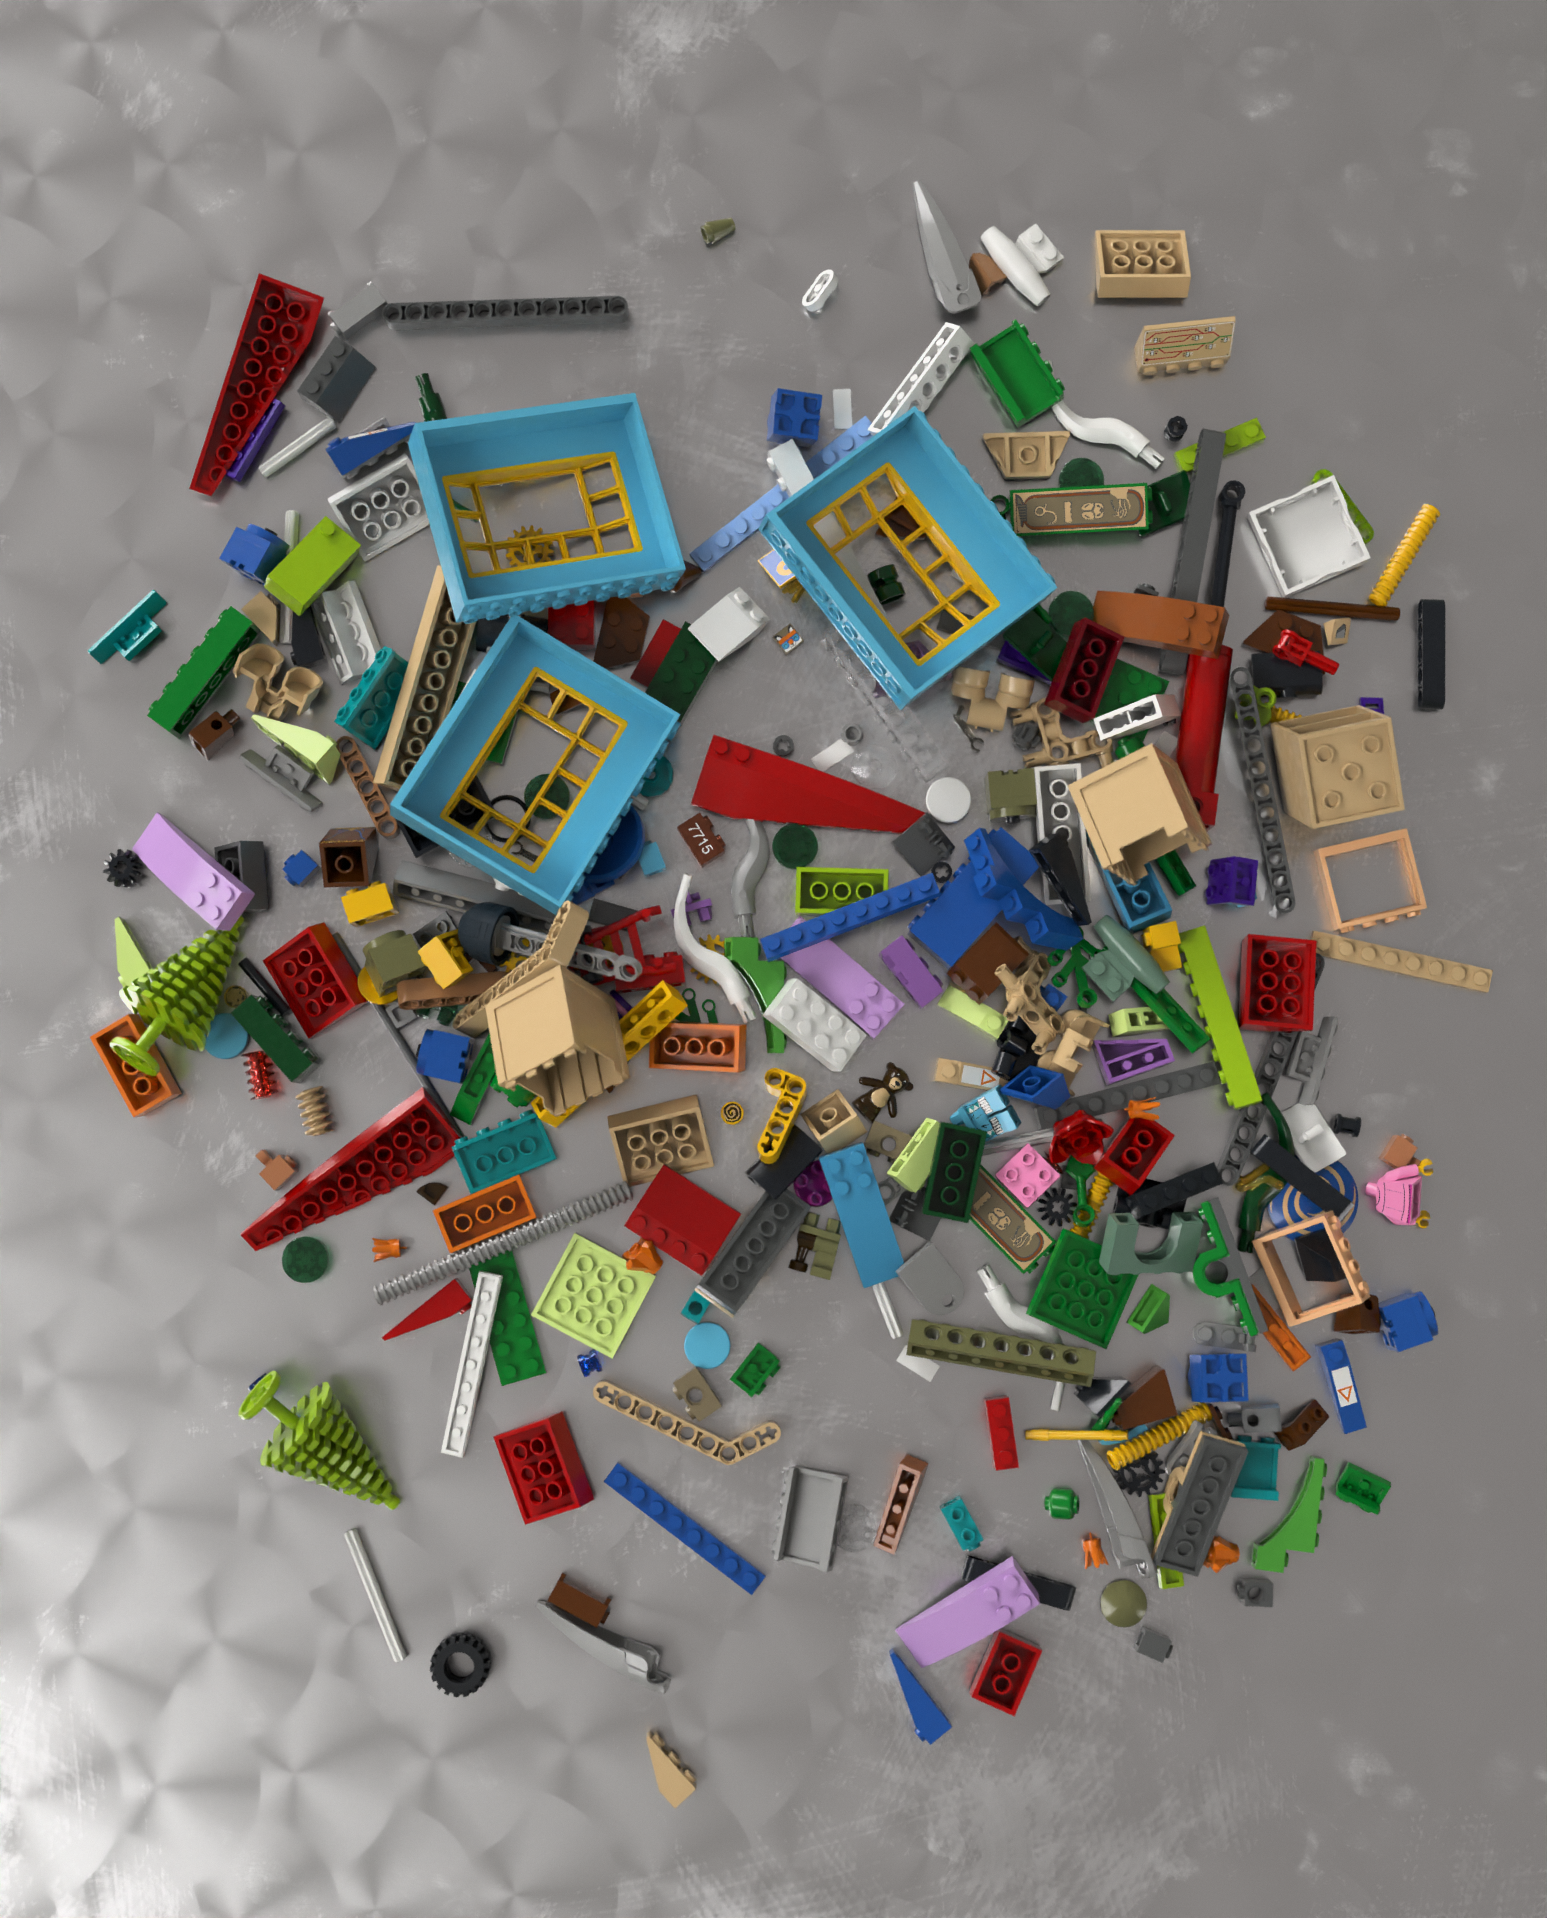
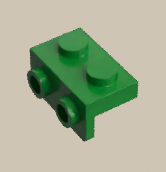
(755, 1370)
(1362, 1488)

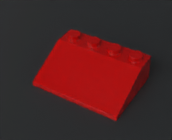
(315, 979)
(1277, 984)
(682, 1219)
(544, 1468)

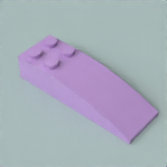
(192, 874)
(845, 985)
(970, 1613)

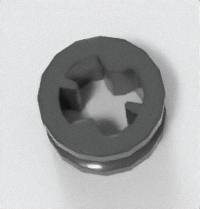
(784, 738)

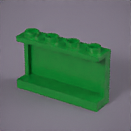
(1018, 373)

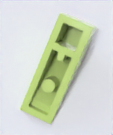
(130, 957)
(978, 1016)
(1135, 1021)
(916, 1159)

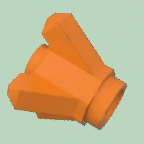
(643, 1257)
(1221, 1554)

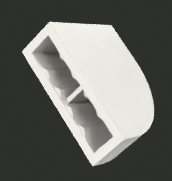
(1137, 716)

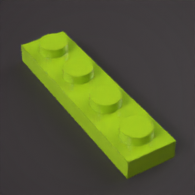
(1236, 440)
(1166, 1577)

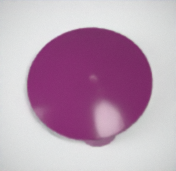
(812, 1186)

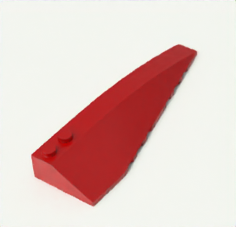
(267, 349)
(763, 786)
(389, 1153)

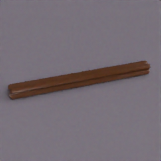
(1332, 608)

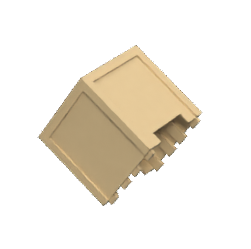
(1138, 812)
(557, 1039)

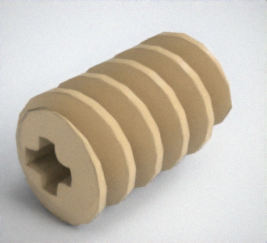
(314, 1112)

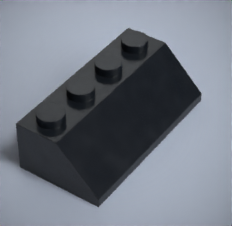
(463, 813)

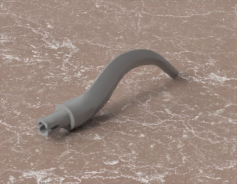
(748, 875)

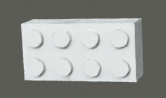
(814, 1025)

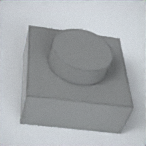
(400, 1016)

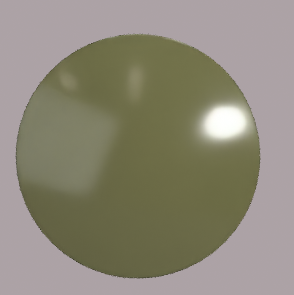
(1123, 1603)

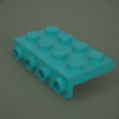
(373, 701)
(503, 1151)

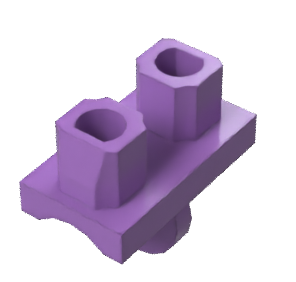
(702, 907)

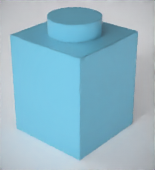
(651, 859)

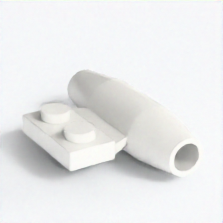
(1024, 260)

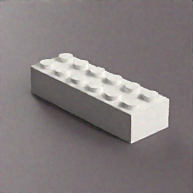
(1058, 814)

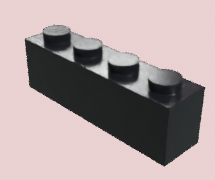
(1174, 1190)

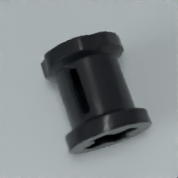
(1182, 427)
(1347, 1125)

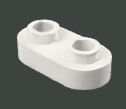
(820, 290)

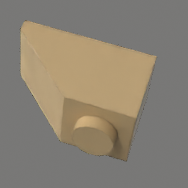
(264, 615)

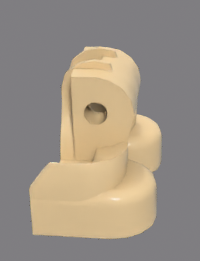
(264, 662)
(985, 711)
(1078, 1032)

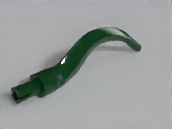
(432, 410)
(1261, 1195)

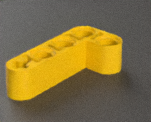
(778, 1118)

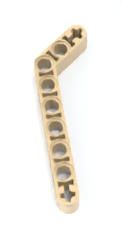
(555, 951)
(680, 1422)

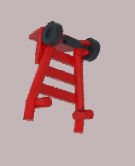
(596, 934)

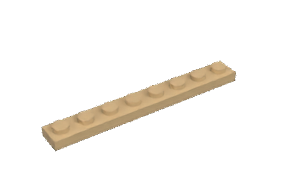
(1402, 962)

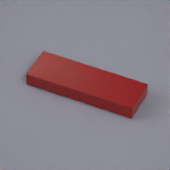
(655, 653)

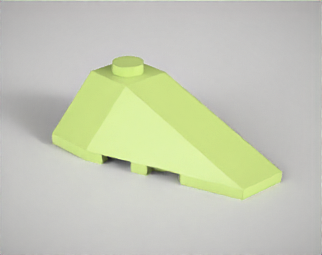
(310, 746)

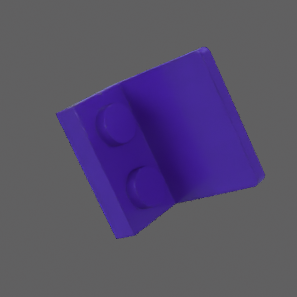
(1232, 881)

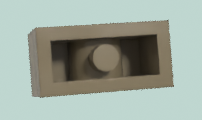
(876, 1136)
(695, 1380)

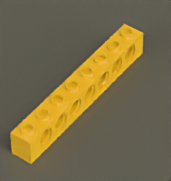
(637, 1029)

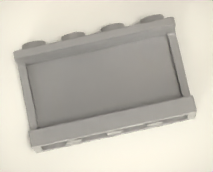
(810, 1518)

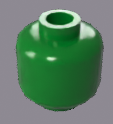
(1128, 745)
(1062, 1503)

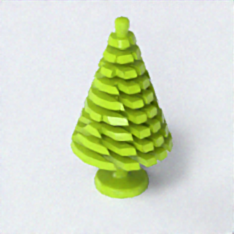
(178, 997)
(318, 1442)

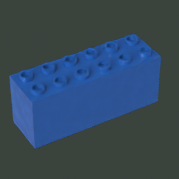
(960, 911)

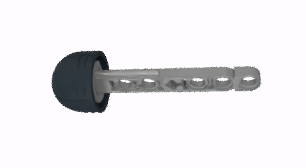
(493, 932)

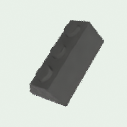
(336, 379)
(247, 864)

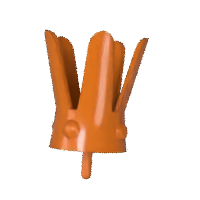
(1136, 1109)
(387, 1248)
(1093, 1551)

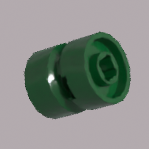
(886, 584)

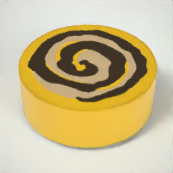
(732, 1113)

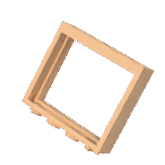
(1410, 869)
(1280, 1281)

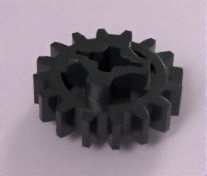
(1135, 1480)

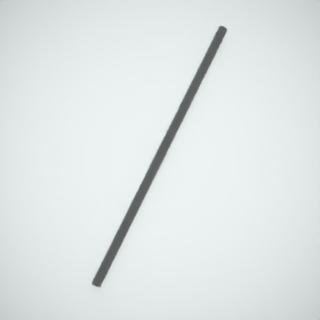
(396, 1035)

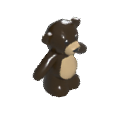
(883, 1093)

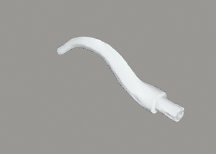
(1107, 432)
(710, 962)
(1015, 1317)

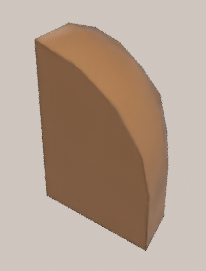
(985, 272)

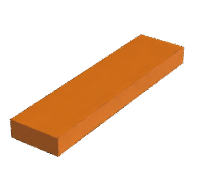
(1280, 1336)

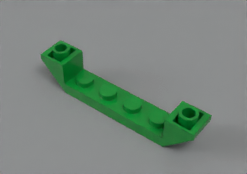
(475, 1085)

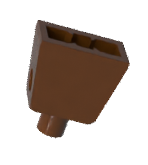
(210, 740)
(1359, 1318)

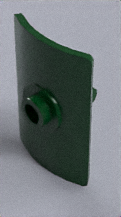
(1168, 501)
(1037, 643)

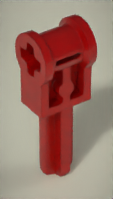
(1299, 650)

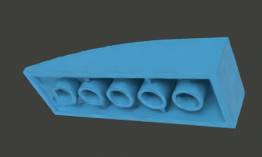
(1138, 904)
(862, 1214)

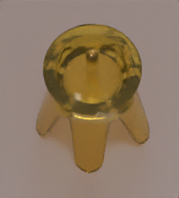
(792, 587)

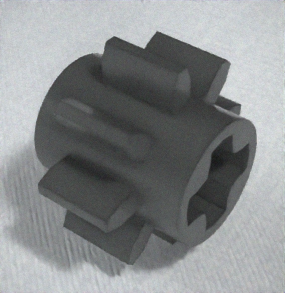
(1026, 737)

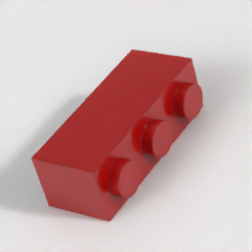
(1001, 1432)

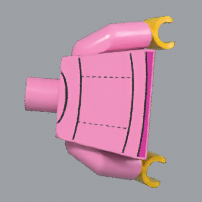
(1400, 1194)

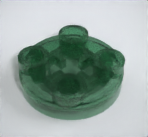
(1080, 473)
(1068, 609)
(557, 794)
(795, 846)
(305, 1259)

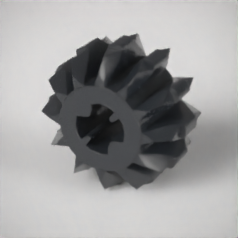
(117, 863)
(1065, 1207)

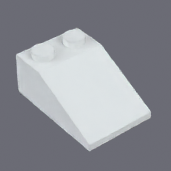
(729, 624)

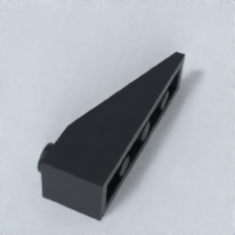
(306, 641)
(1060, 869)

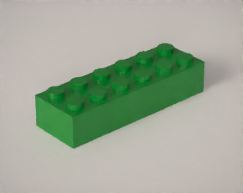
(203, 672)

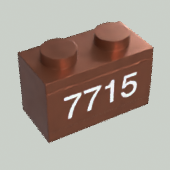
(701, 839)

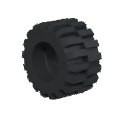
(451, 1682)

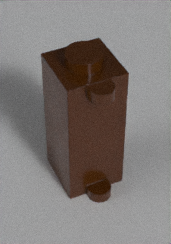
(579, 1603)

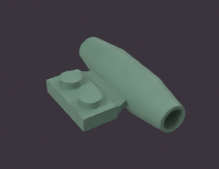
(1124, 961)

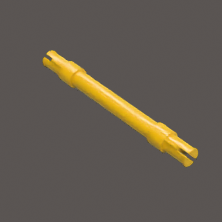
(1106, 1435)

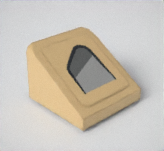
(1337, 631)

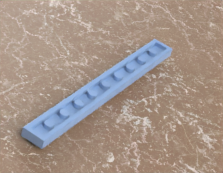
(750, 519)

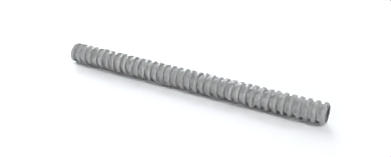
(501, 1243)

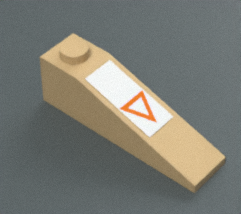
(966, 1075)

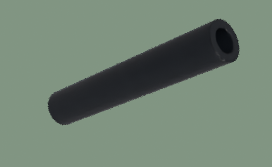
(263, 985)

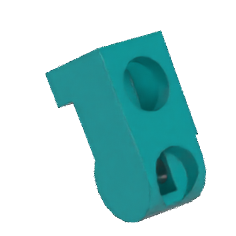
(695, 1307)

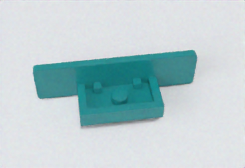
(132, 631)

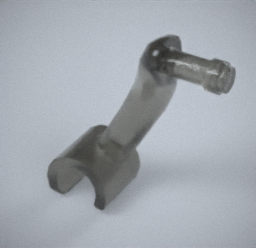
(962, 724)
(524, 853)

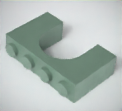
(1174, 1255)

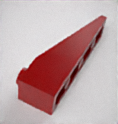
(444, 1304)

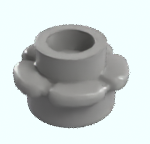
(849, 728)

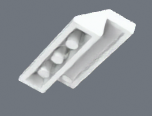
(346, 631)

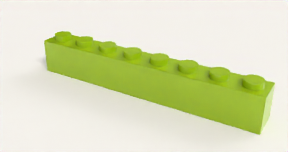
(1220, 1018)

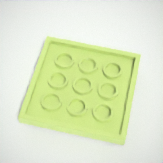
(593, 1296)

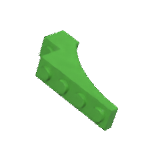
(763, 979)
(1298, 1528)

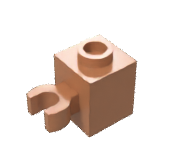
(1399, 1152)
(277, 1170)

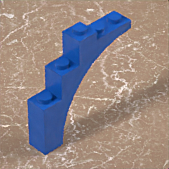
(1018, 904)

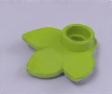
(1264, 709)

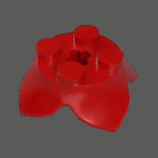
(1080, 1137)

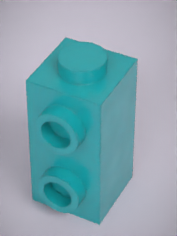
(962, 1524)

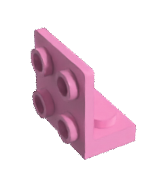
(1027, 1175)

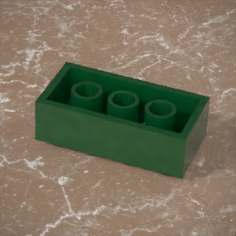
(682, 673)
(275, 1038)
(954, 1172)

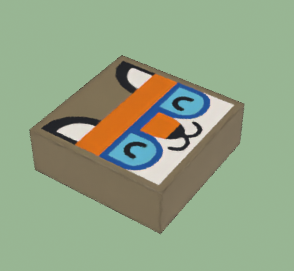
(788, 639)

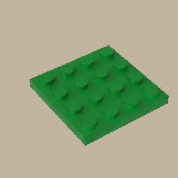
(1079, 1293)

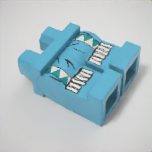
(978, 1110)

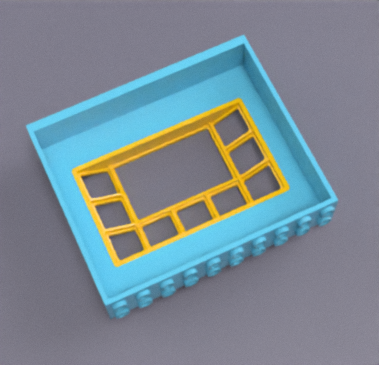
(537, 445)
(956, 520)
(476, 726)

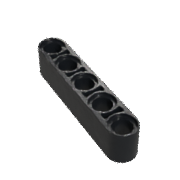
(1431, 654)
(1301, 1177)
(1050, 1591)

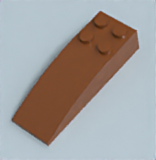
(1163, 622)

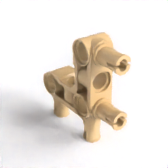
(1052, 737)
(1026, 1000)

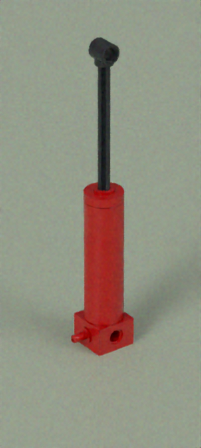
(1208, 686)

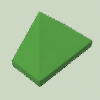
(1151, 1311)

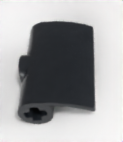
(490, 629)
(1285, 677)
(1015, 1050)
(794, 1159)
(1159, 1218)

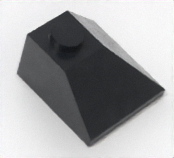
(1319, 1257)
(1101, 1393)

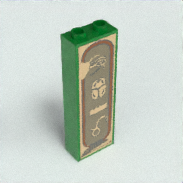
(1080, 509)
(1008, 1224)

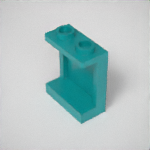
(1259, 1469)

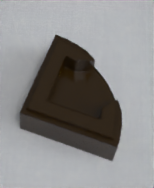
(432, 1192)

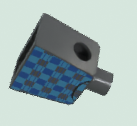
(1268, 1418)

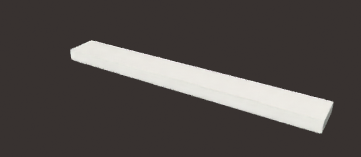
(471, 1364)

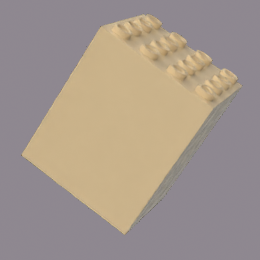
(1337, 766)

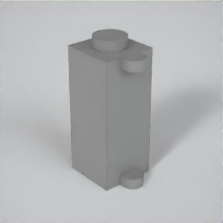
(358, 312)

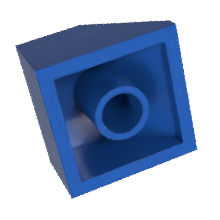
(1038, 1087)

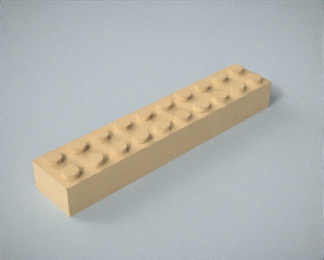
(426, 687)

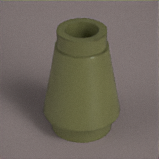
(717, 229)

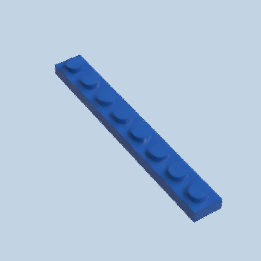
(850, 917)
(684, 1528)

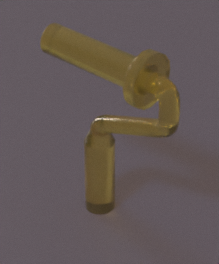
(1247, 1182)

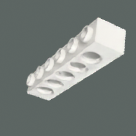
(926, 376)

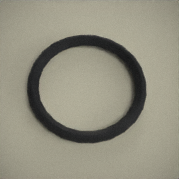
(507, 797)

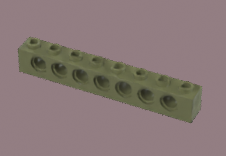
(1009, 1361)

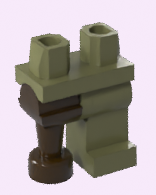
(821, 1241)

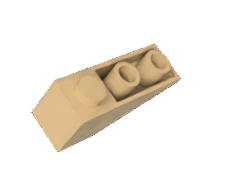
(671, 1778)

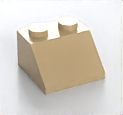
(833, 1122)

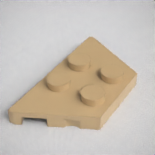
(1026, 453)

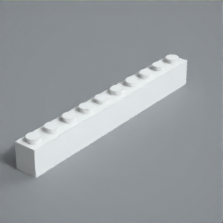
(795, 475)

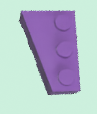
(911, 971)
(1130, 1058)

